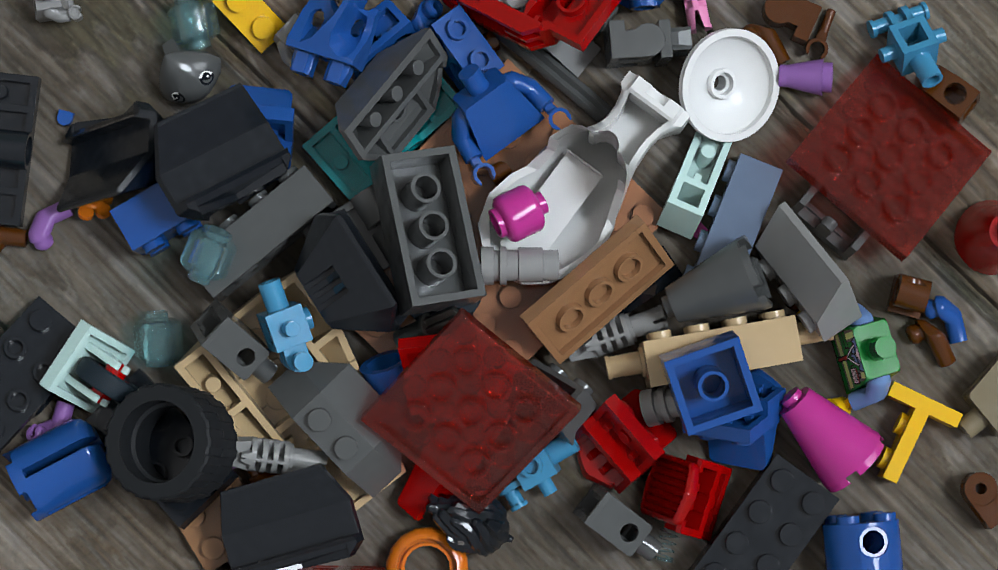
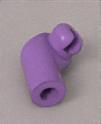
(43, 225)
(62, 413)

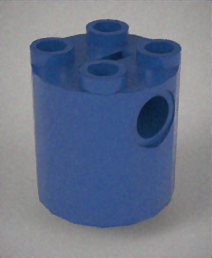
(862, 543)

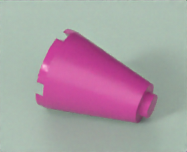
(830, 437)

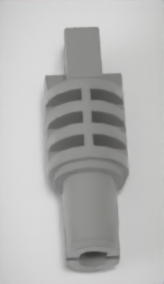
(621, 332)
(274, 455)

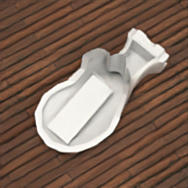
(588, 174)

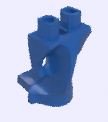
(332, 40)

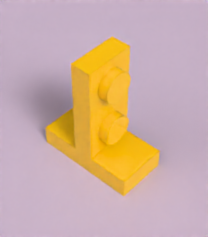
(252, 19)
(909, 427)

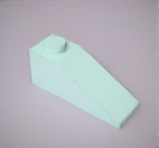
(693, 185)

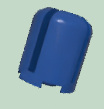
(59, 467)

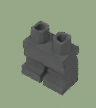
(644, 44)

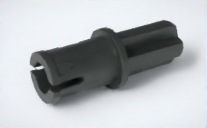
(426, 324)

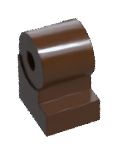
(792, 14)
(953, 95)
(908, 296)
(981, 496)

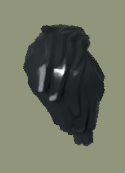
(467, 529)

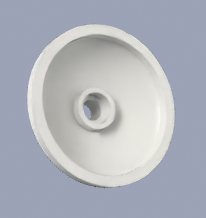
(745, 87)

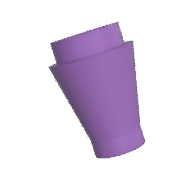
(807, 76)

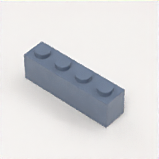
(740, 207)

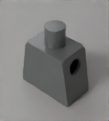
(233, 343)
(609, 515)

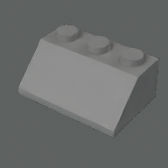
(806, 275)

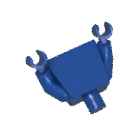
(496, 112)

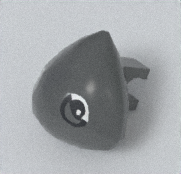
(187, 74)

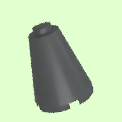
(719, 286)

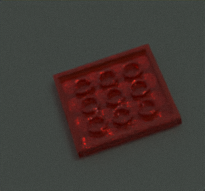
(889, 157)
(471, 411)

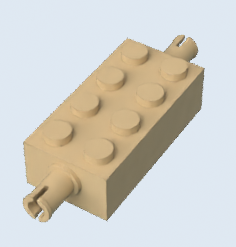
(766, 343)

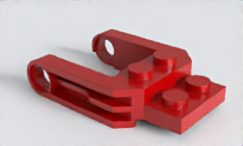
(542, 21)

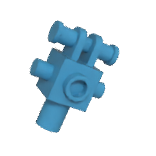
(910, 42)
(285, 326)
(539, 472)

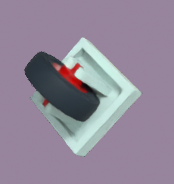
(90, 369)

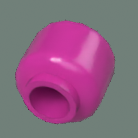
(518, 213)

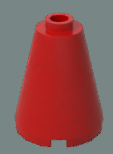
(978, 237)

